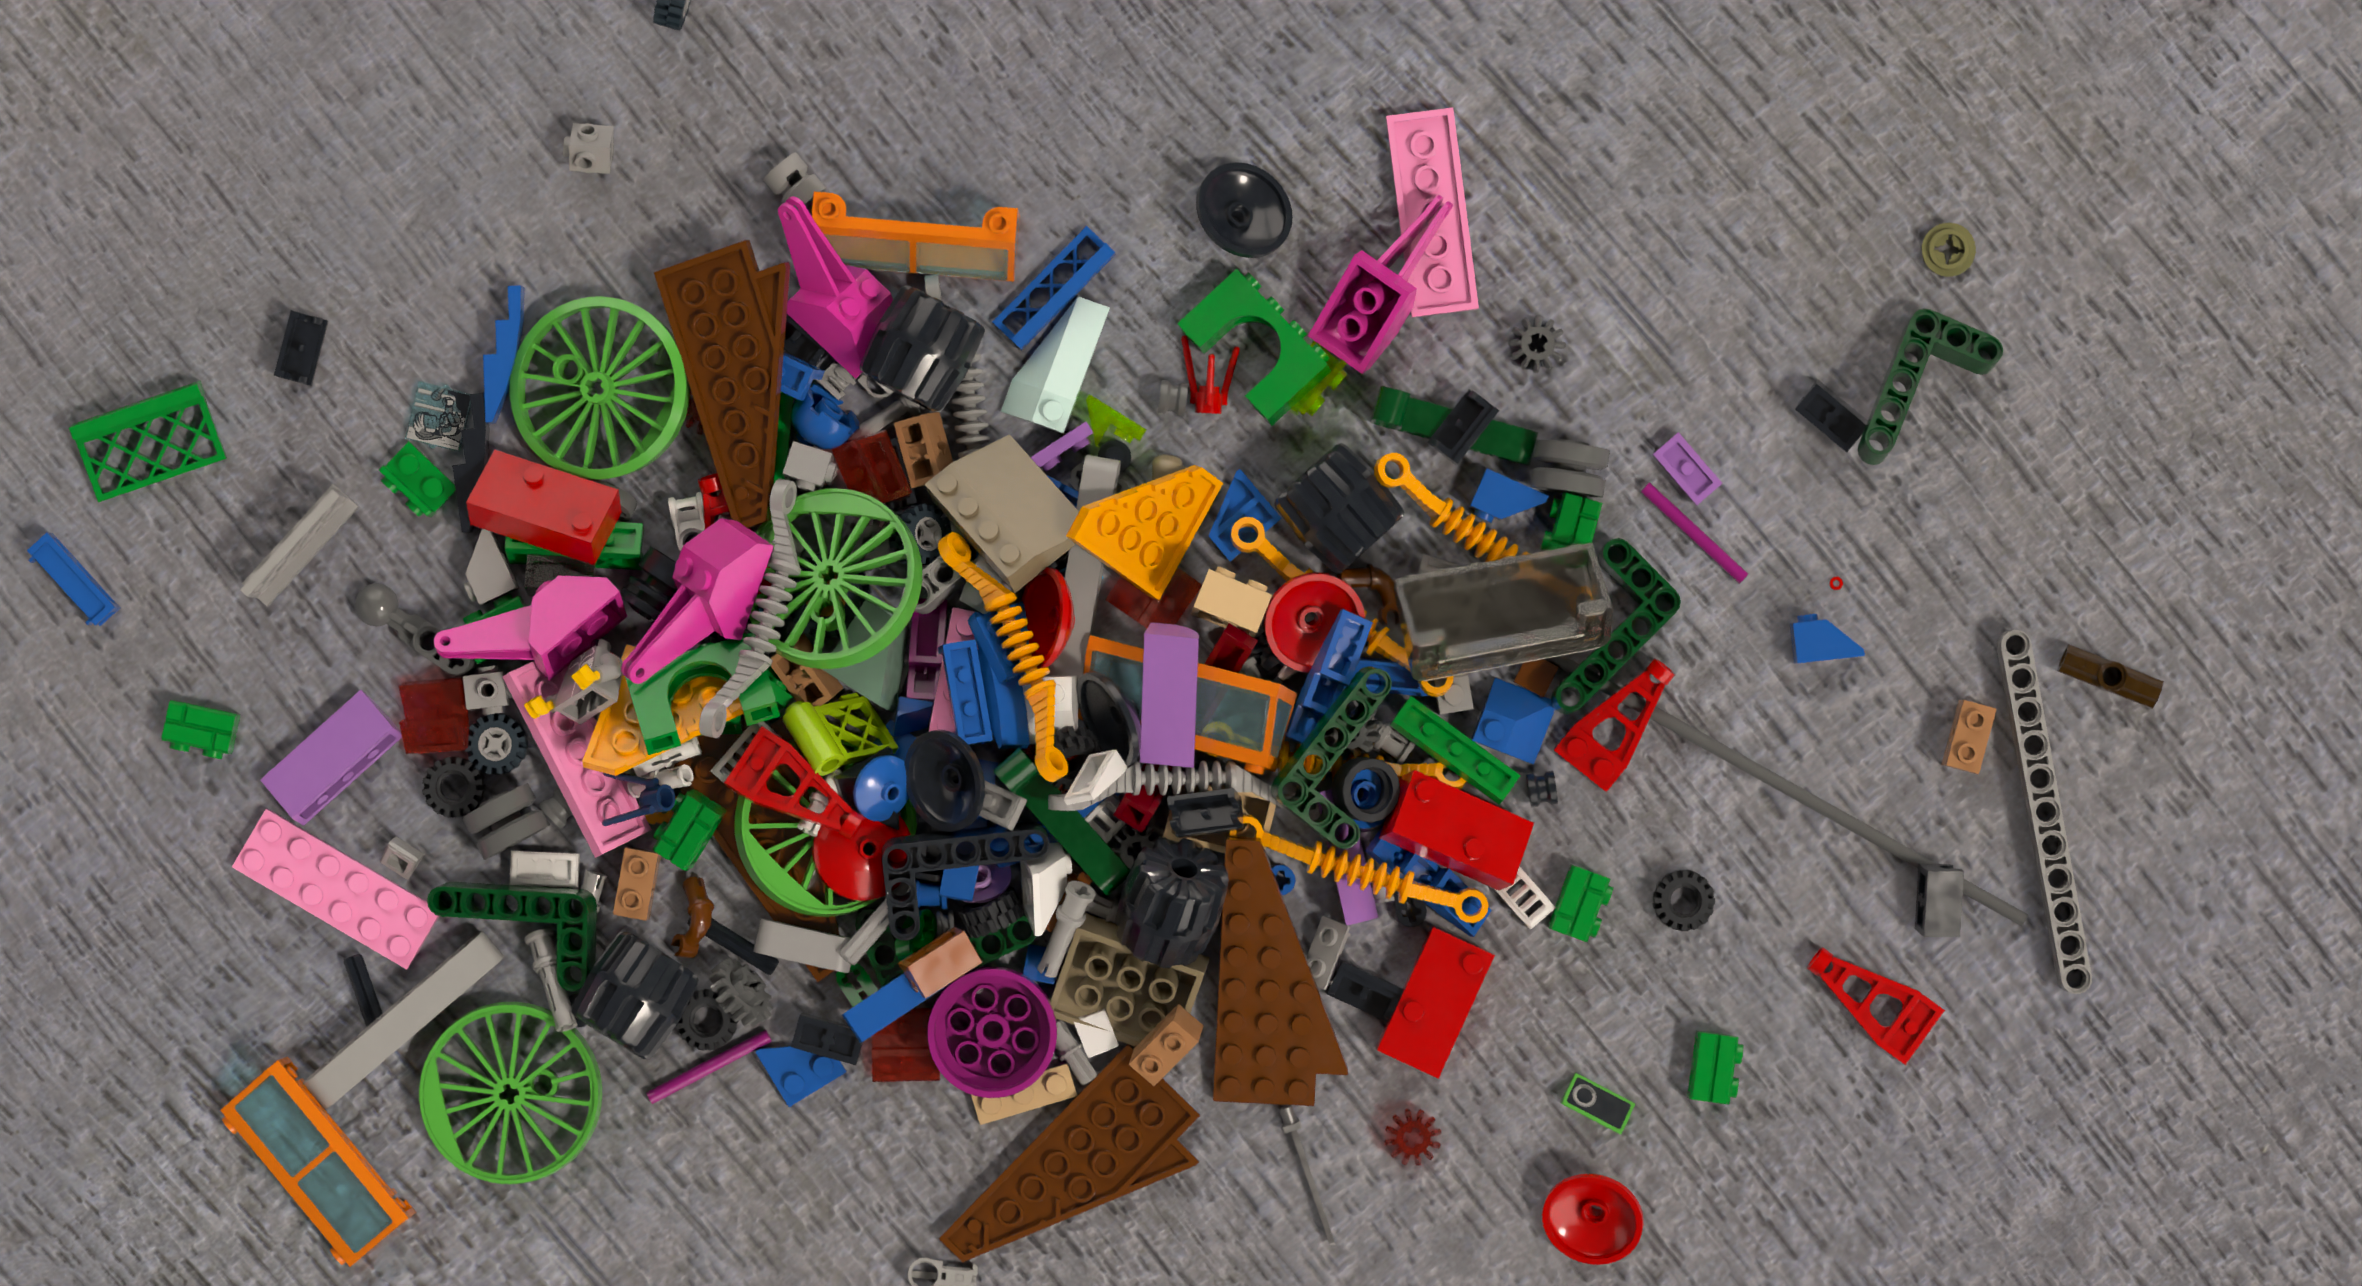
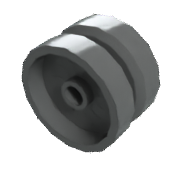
(1570, 467)
(505, 820)

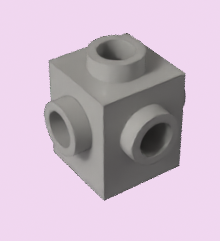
(590, 148)
(476, 694)

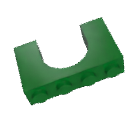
(1239, 302)
(655, 695)

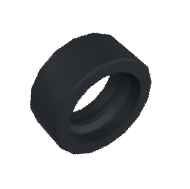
(1389, 789)

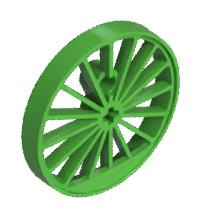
(663, 429)
(844, 503)
(775, 880)
(436, 1114)

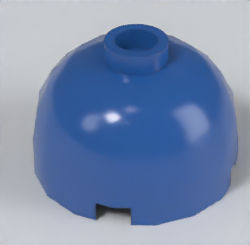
(821, 420)

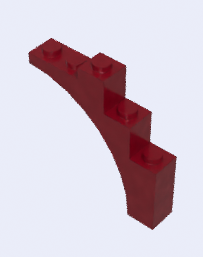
(1228, 654)

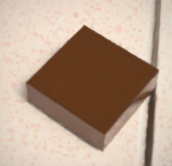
(1536, 676)

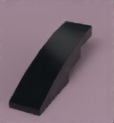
(476, 457)

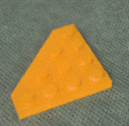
(1147, 527)
(617, 737)

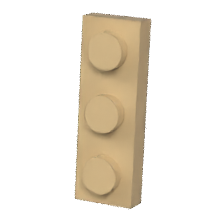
(1051, 1087)

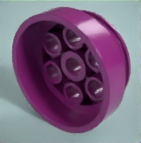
(980, 1076)

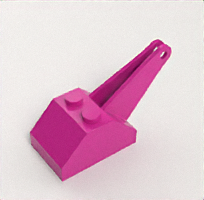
(1372, 299)
(835, 300)
(715, 592)
(551, 631)

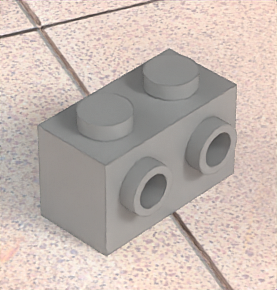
(810, 468)

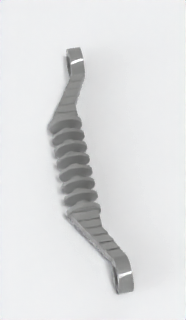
(968, 397)
(753, 661)
(1134, 778)

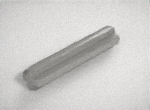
(870, 930)

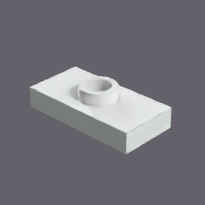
(544, 869)

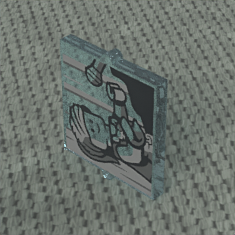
(438, 416)

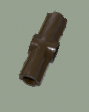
(2090, 668)

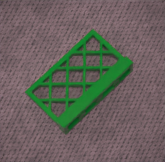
(137, 413)

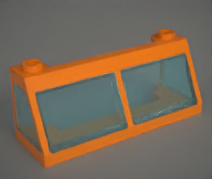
(919, 246)
(1234, 712)
(316, 1162)

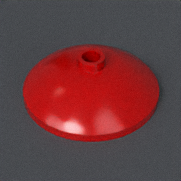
(1049, 614)
(1286, 631)
(846, 866)
(1588, 1232)

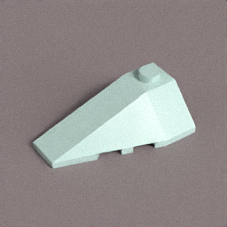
(1054, 374)

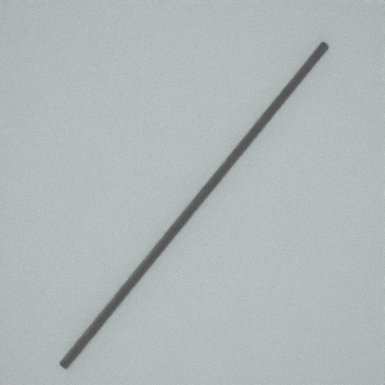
(1791, 790)

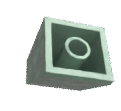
(880, 675)

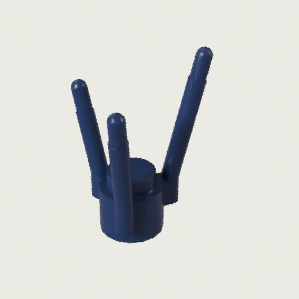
(652, 799)

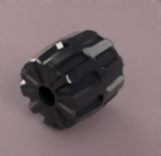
(922, 348)
(1338, 508)
(1171, 903)
(634, 995)

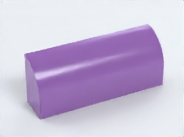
(1169, 695)
(331, 757)
(1355, 904)

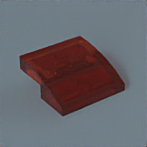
(872, 467)
(1148, 610)
(434, 716)
(903, 1050)

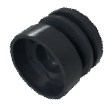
(657, 588)

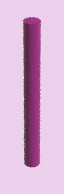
(1694, 532)
(709, 1066)

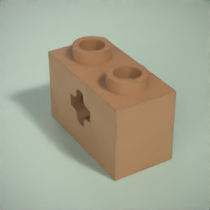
(923, 447)
(804, 682)
(1968, 736)
(637, 883)
(1166, 1045)

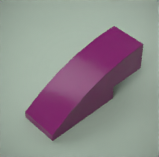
(925, 662)

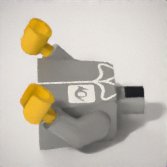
(587, 688)

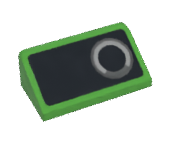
(1597, 1103)

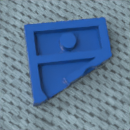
(1241, 501)
(991, 644)
(798, 1071)

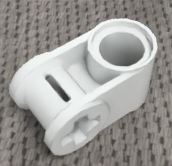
(688, 521)

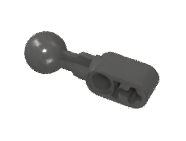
(378, 606)

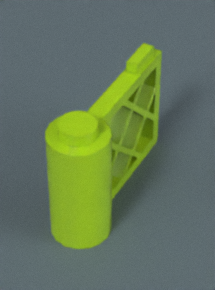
(822, 740)

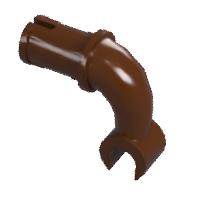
(1373, 579)
(700, 910)

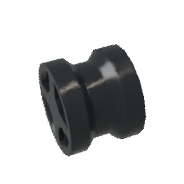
(1542, 789)

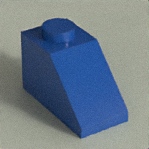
(1503, 497)
(1820, 641)

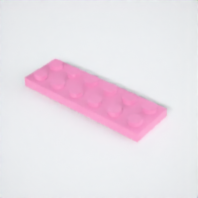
(1426, 166)
(563, 746)
(336, 888)

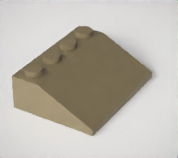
(1006, 510)
(1107, 976)

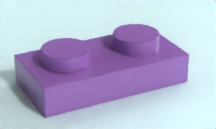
(1074, 439)
(1687, 469)

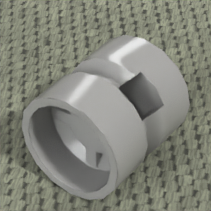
(795, 168)

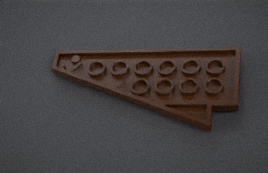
(732, 350)
(711, 786)
(1269, 1010)
(1096, 1150)

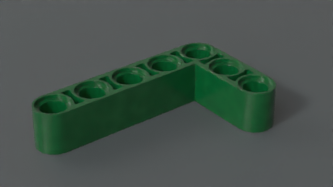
(1910, 373)
(1420, 418)
(1623, 633)
(1327, 756)
(1068, 827)
(530, 911)
(886, 972)

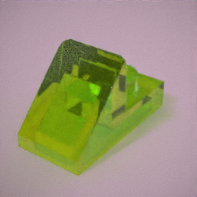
(1104, 416)

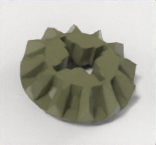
(1960, 239)

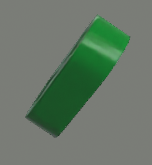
(926, 934)
(853, 995)

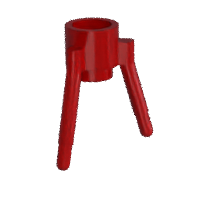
(1208, 398)

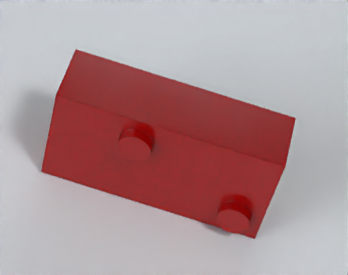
(544, 507)
(1457, 830)
(1435, 1002)

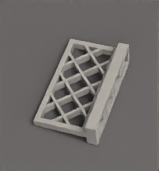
(299, 546)

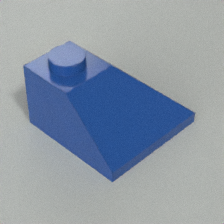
(1513, 721)

